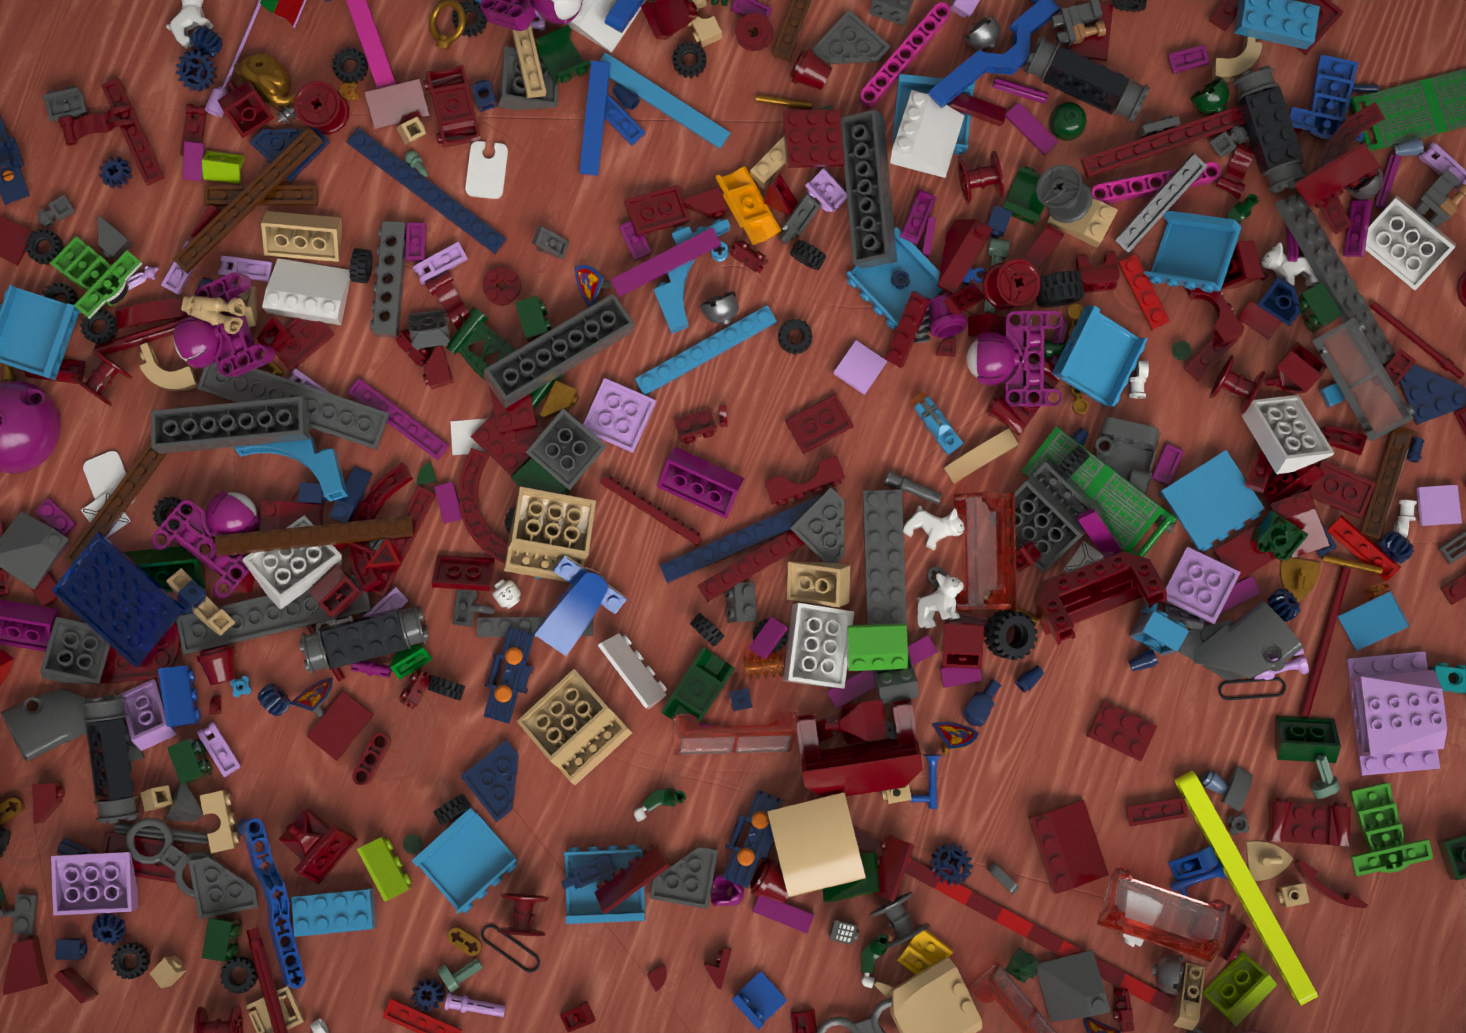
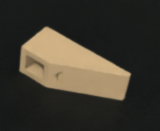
(1189, 997)

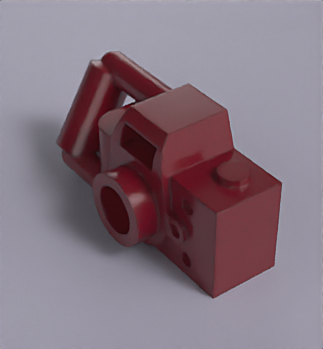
(1123, 1010)

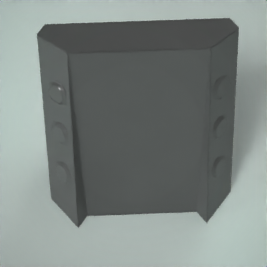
(428, 329)

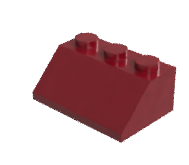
(892, 865)

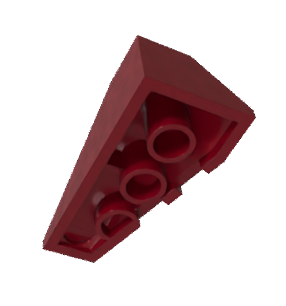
(961, 249)

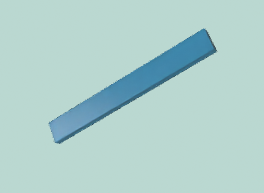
(666, 103)

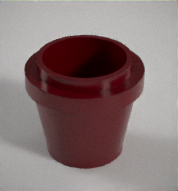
(810, 70)
(218, 664)
(769, 882)

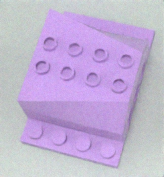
(1396, 713)

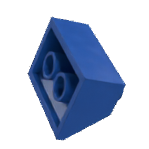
(179, 696)

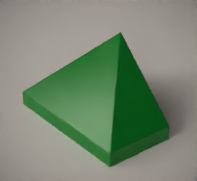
(409, 660)

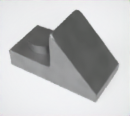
(550, 243)

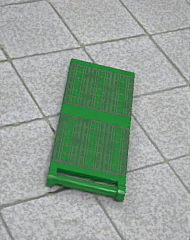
(1417, 109)
(1126, 508)

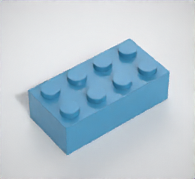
(1278, 21)
(1159, 632)
(334, 912)

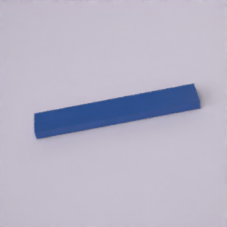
(595, 118)

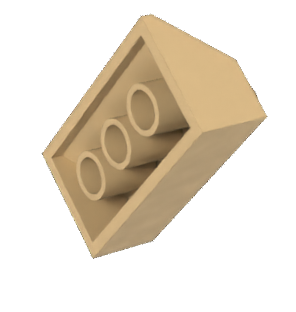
(302, 236)

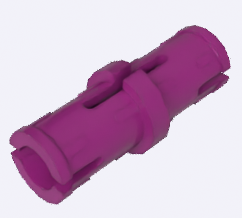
(372, 668)

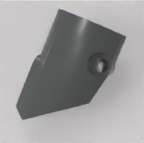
(1130, 450)
(1250, 644)
(55, 722)

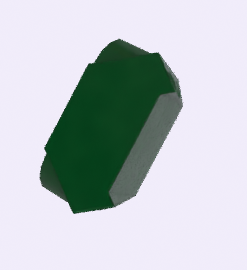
(1278, 536)

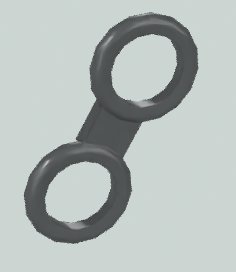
(170, 855)
(866, 1025)

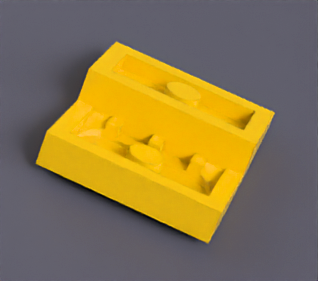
(923, 952)

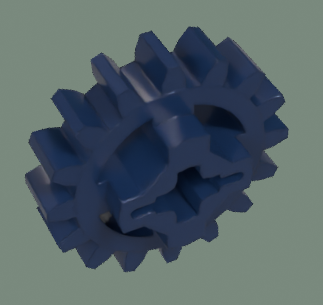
(204, 74)
(949, 868)

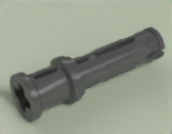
(904, 484)

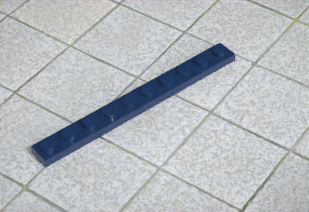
(426, 191)
(734, 542)

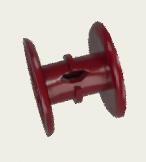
(321, 107)
(981, 177)
(1011, 284)
(95, 382)
(1237, 384)
(522, 904)
(233, 1025)

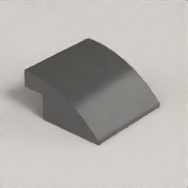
(1048, 513)

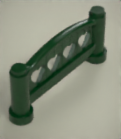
(473, 331)

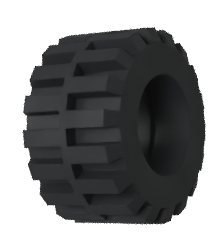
(1060, 289)
(1023, 638)

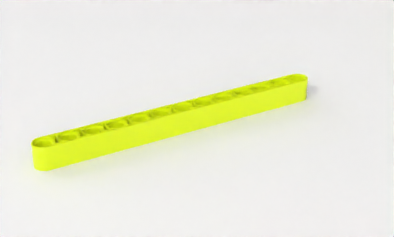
(1246, 888)

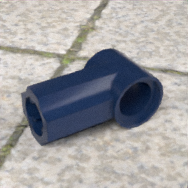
(69, 847)

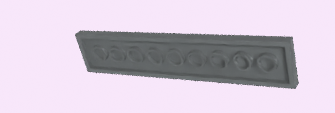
(1332, 271)
(326, 411)
(261, 618)

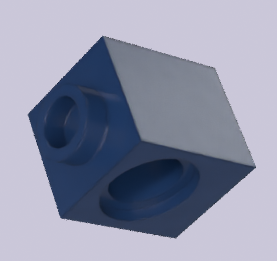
(488, 102)
(999, 221)
(311, 493)
(192, 595)
(741, 699)
(71, 949)

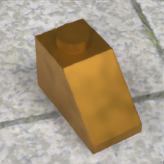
(560, 398)

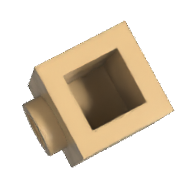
(411, 130)
(897, 795)
(156, 798)
(1292, 894)
(168, 971)

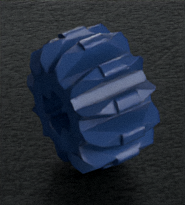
(206, 40)
(118, 178)
(1396, 546)
(1284, 604)
(274, 699)
(108, 928)
(428, 1001)

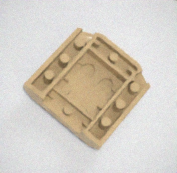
(935, 1002)

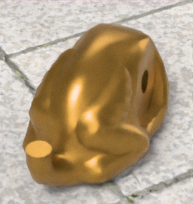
(267, 77)

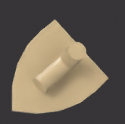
(1266, 860)

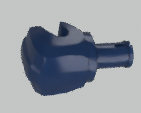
(980, 705)

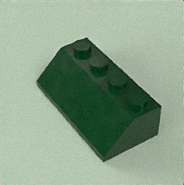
(166, 562)

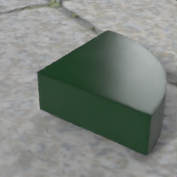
(426, 475)

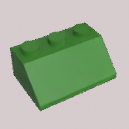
(877, 647)

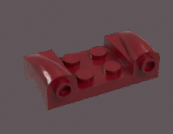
(452, 106)
(1019, 416)
(1309, 823)

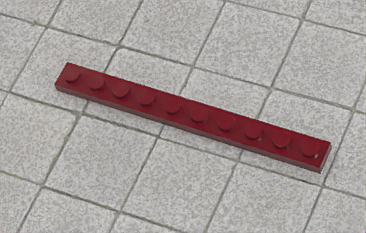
(1162, 142)

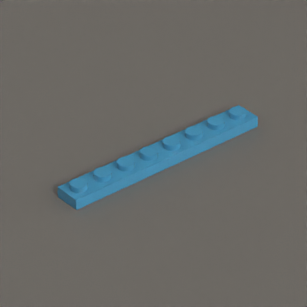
(705, 350)

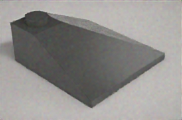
(512, 90)
(566, 448)
(30, 549)
(74, 653)
(1072, 987)

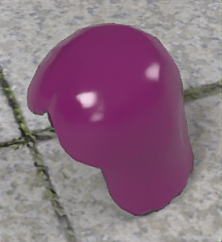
(719, 892)

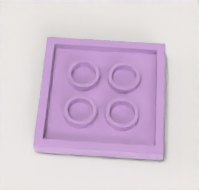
(619, 415)
(1201, 585)

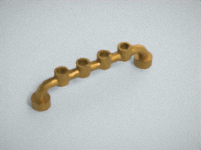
(1080, 405)

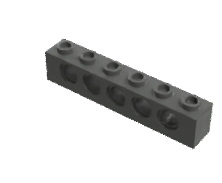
(390, 327)

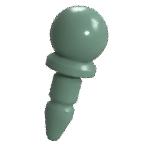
(414, 160)

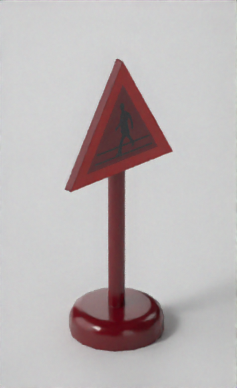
(382, 558)

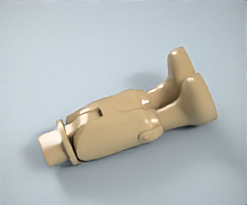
(210, 310)

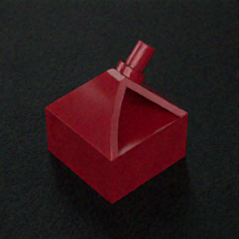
(245, 108)
(1243, 266)
(1297, 370)
(860, 722)
(304, 833)

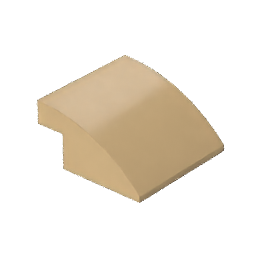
(545, 530)
(574, 727)
(816, 844)

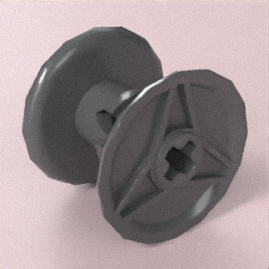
(1064, 193)
(899, 920)

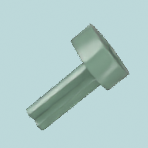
(1328, 783)
(453, 980)

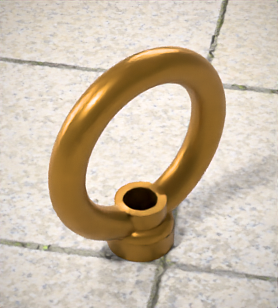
(441, 40)

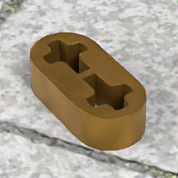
(9, 815)
(462, 944)

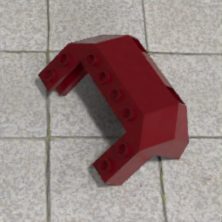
(1094, 590)
(861, 766)

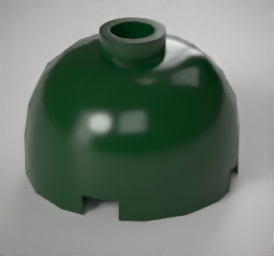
(1212, 97)
(1068, 121)

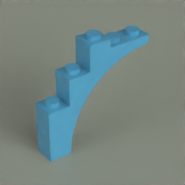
(671, 294)
(323, 464)

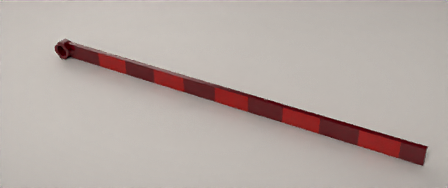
(1020, 925)

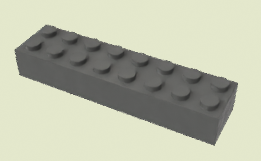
(868, 189)
(558, 350)
(230, 425)
(884, 557)

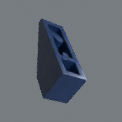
(356, 486)

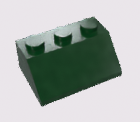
(1306, 738)

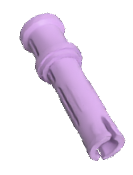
(466, 1004)

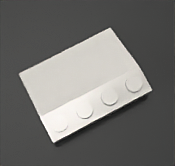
(591, 23)
(926, 136)
(1407, 243)
(307, 291)
(1286, 433)
(291, 571)
(817, 646)
(633, 671)

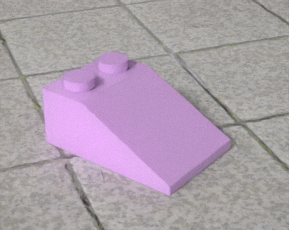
(146, 715)

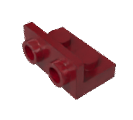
(695, 426)

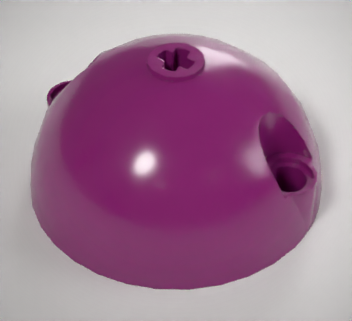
(26, 430)

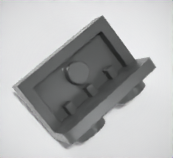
(891, 10)
(65, 103)
(1150, 127)
(741, 603)

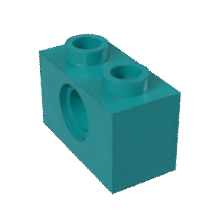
(1442, 672)

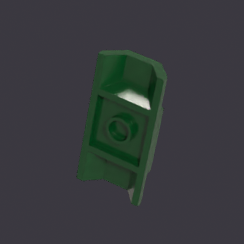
(699, 686)

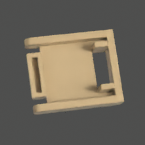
(260, 1016)

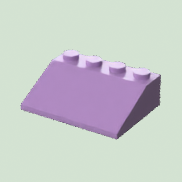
(93, 883)

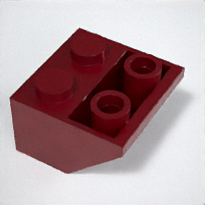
(335, 592)
(962, 645)

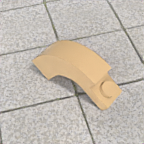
(1233, 68)
(175, 381)

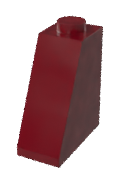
(25, 966)

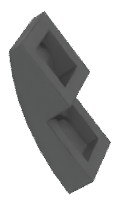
(1238, 788)

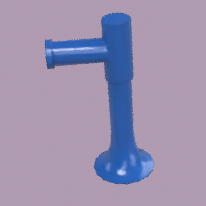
(931, 798)
(1183, 884)

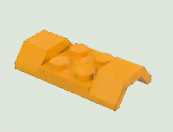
(748, 206)

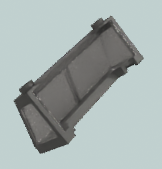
(1363, 379)

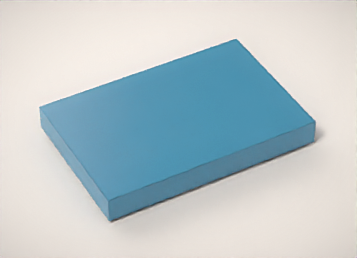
(1373, 620)

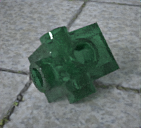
(1022, 965)

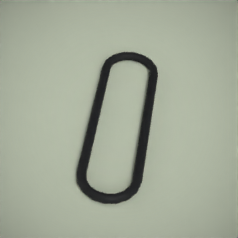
(1251, 697)
(504, 954)

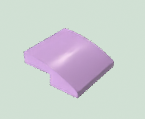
(860, 367)
(1439, 505)

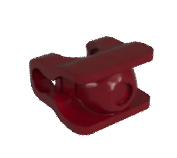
(1098, 277)

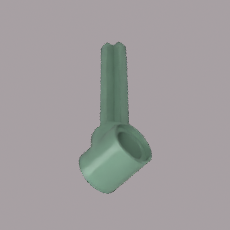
(998, 251)

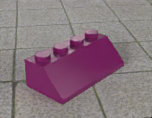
(700, 482)
(26, 625)

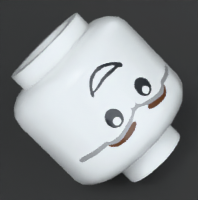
(506, 593)

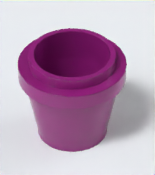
(943, 322)

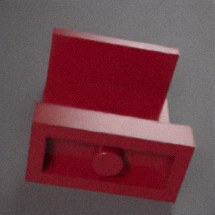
(669, 16)
(1235, 936)

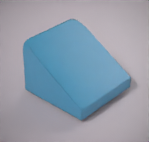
(1331, 395)

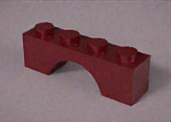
(1227, 326)
(828, 473)

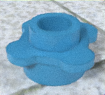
(244, 681)

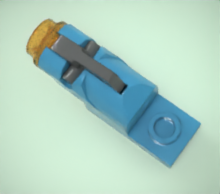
(936, 423)

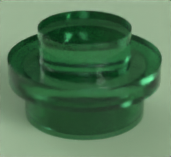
(1181, 350)
(412, 844)

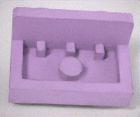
(827, 191)

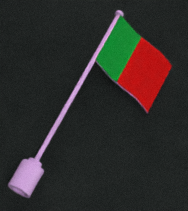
(286, 9)

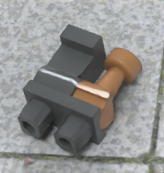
(1073, 21)
(1438, 201)

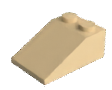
(1092, 226)
(818, 583)

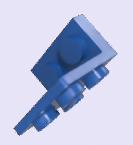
(759, 999)

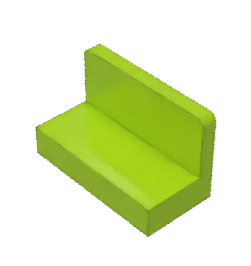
(222, 167)

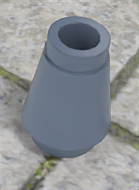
(1409, 147)
(1214, 782)

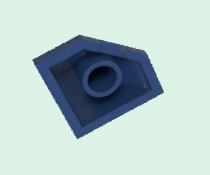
(1281, 301)

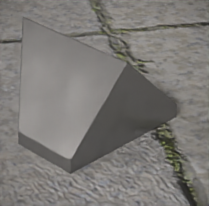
(184, 806)

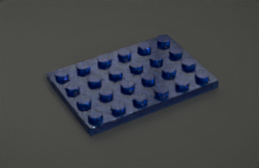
(118, 599)

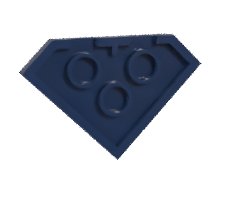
(273, 142)
(1431, 394)
(495, 780)

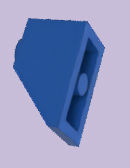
(1193, 863)

